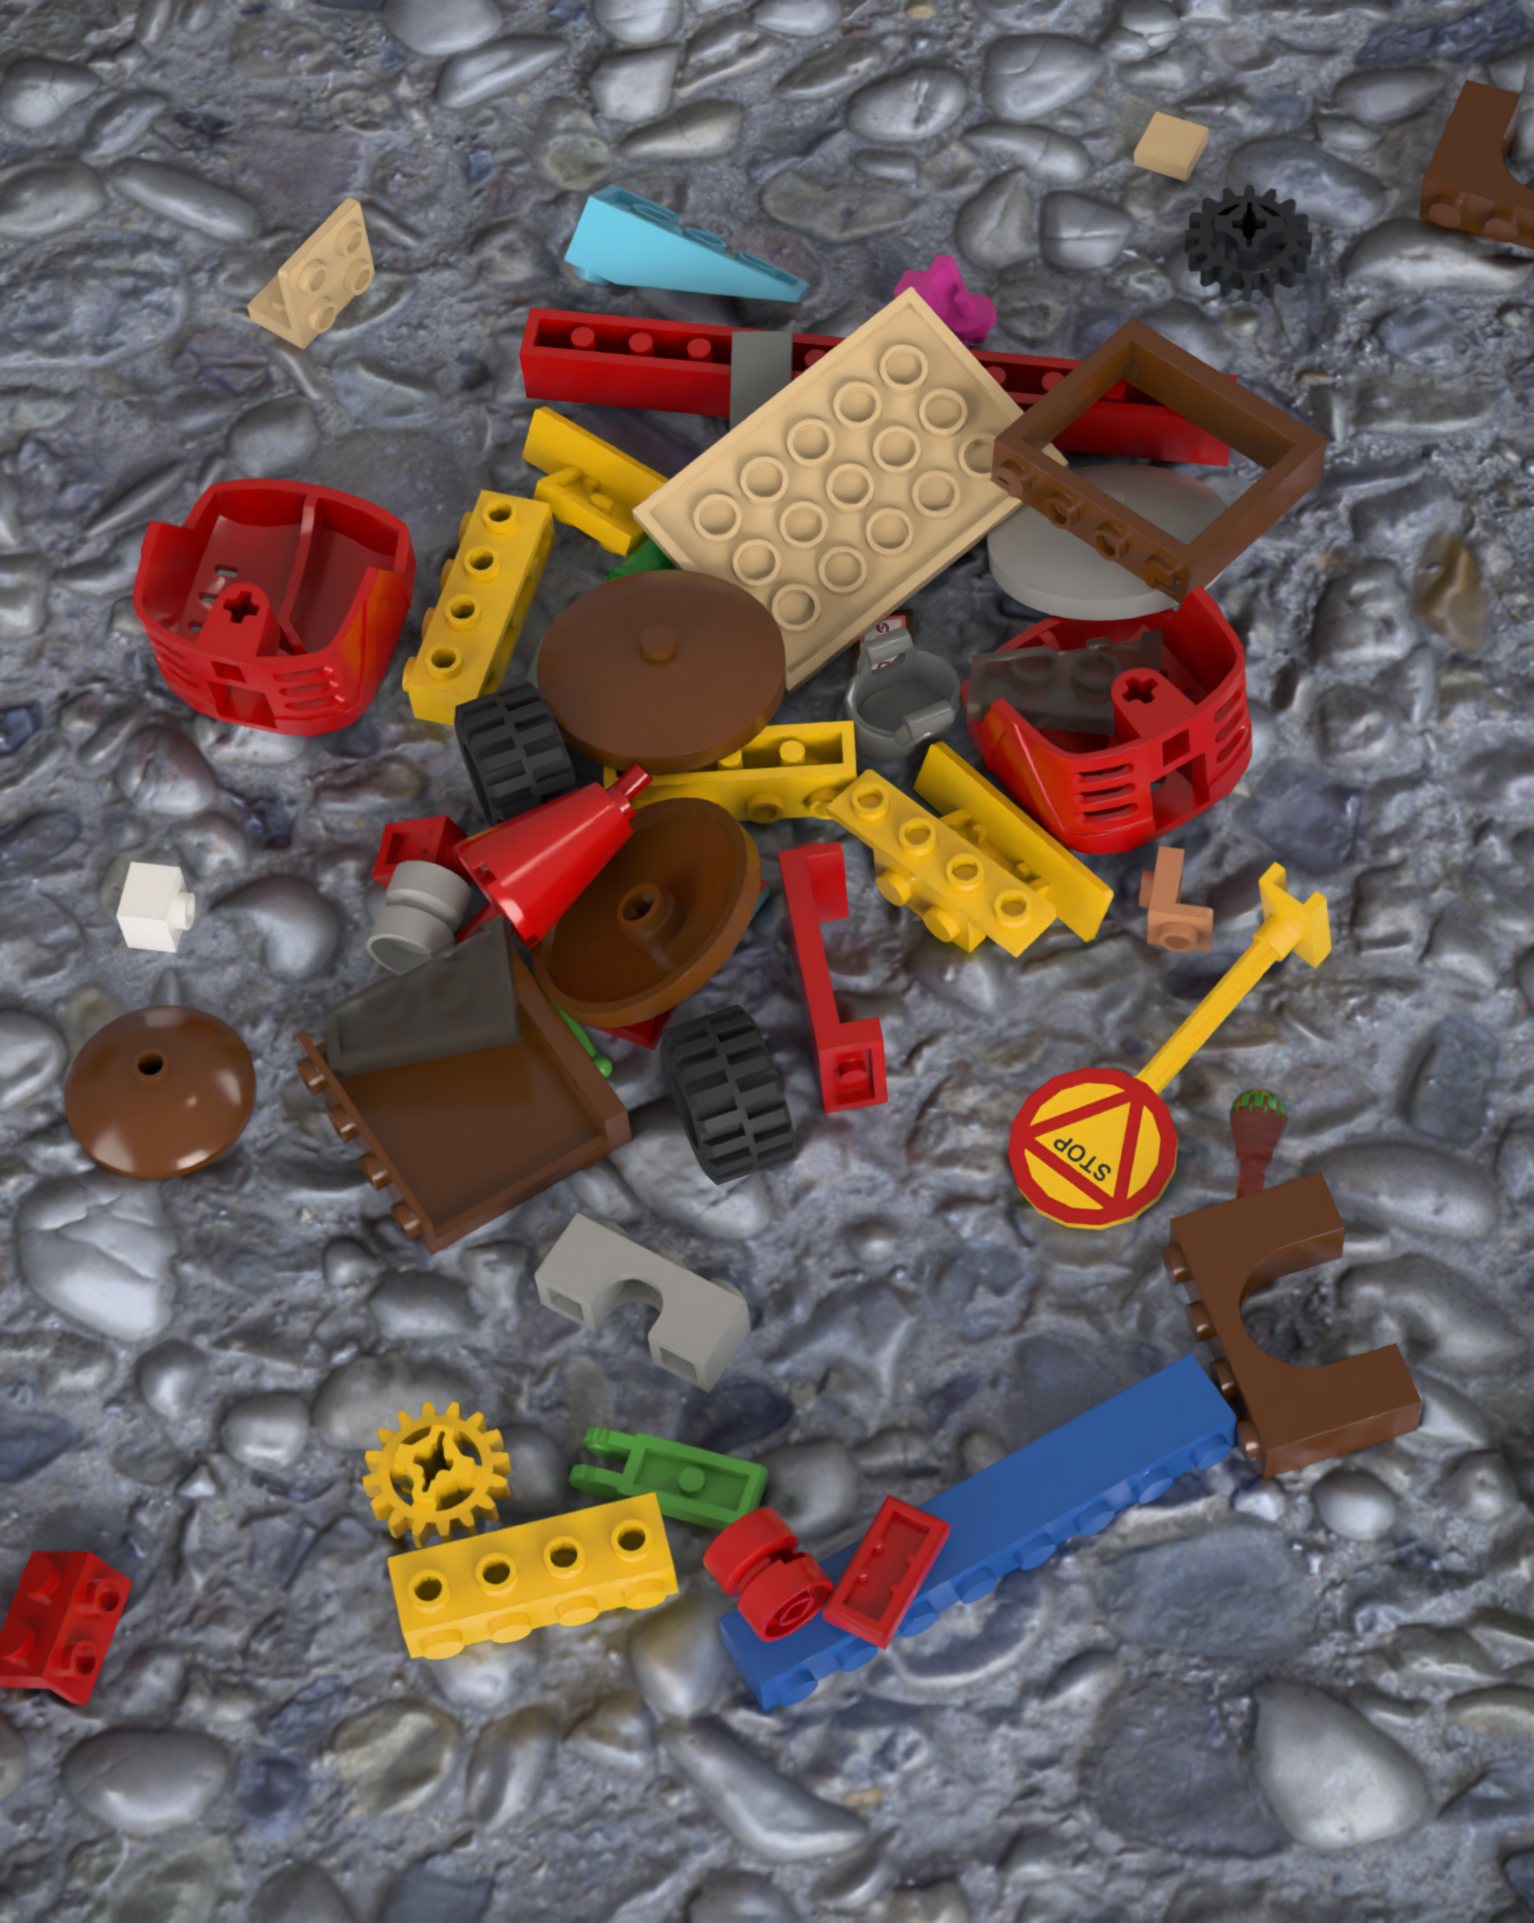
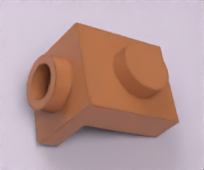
(1169, 922)

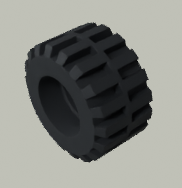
(513, 751)
(728, 1094)

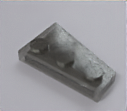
(1061, 687)
(437, 1010)

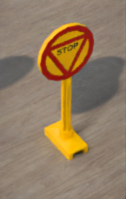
(1102, 1142)

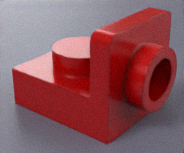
(421, 840)

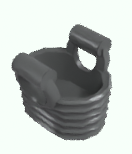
(902, 703)

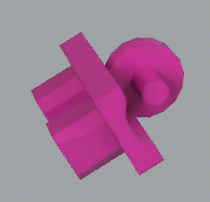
(947, 296)

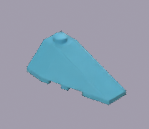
(639, 245)

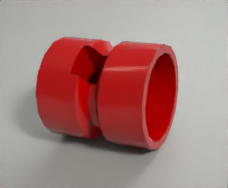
(761, 1565)

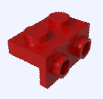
(61, 1623)

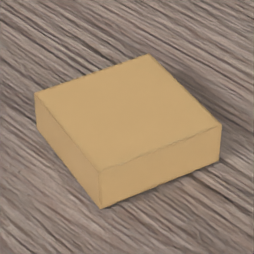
(1171, 146)

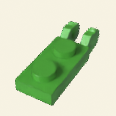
(686, 1479)

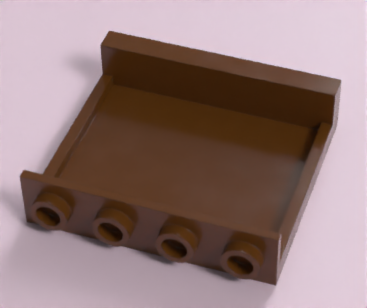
(477, 1127)

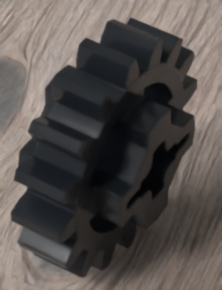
(1276, 237)

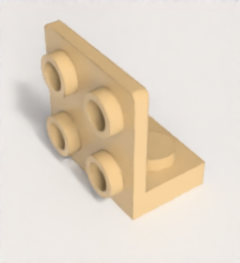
(317, 279)

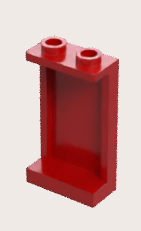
(845, 1055)

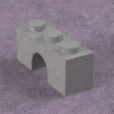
(601, 1268)

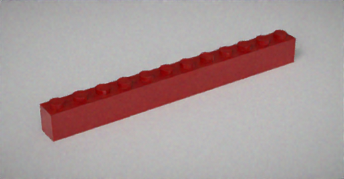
(689, 372)

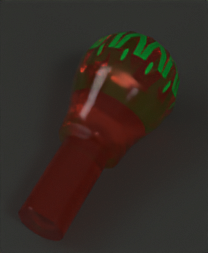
(1256, 1127)

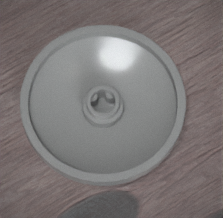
(1068, 577)

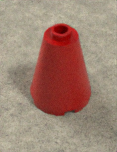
(547, 856)

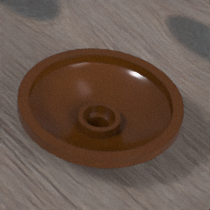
(167, 1119)

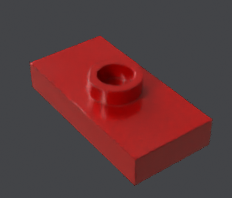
(886, 1572)

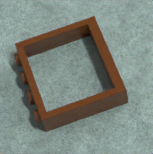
(1198, 394)

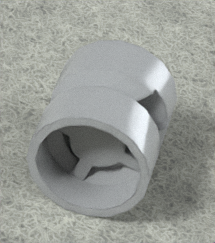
(419, 915)

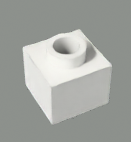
(155, 907)

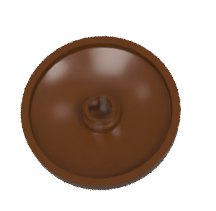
(662, 671)
(653, 916)

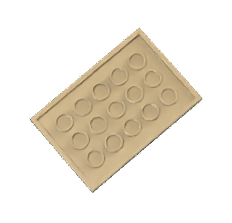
(847, 484)

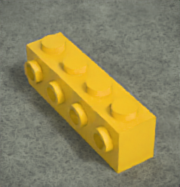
(480, 605)
(772, 778)
(533, 1577)

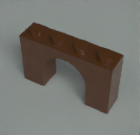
(1467, 175)
(1284, 1410)

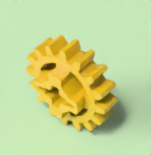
(419, 1454)

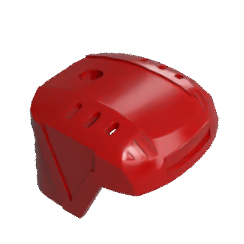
(304, 621)
(1096, 787)

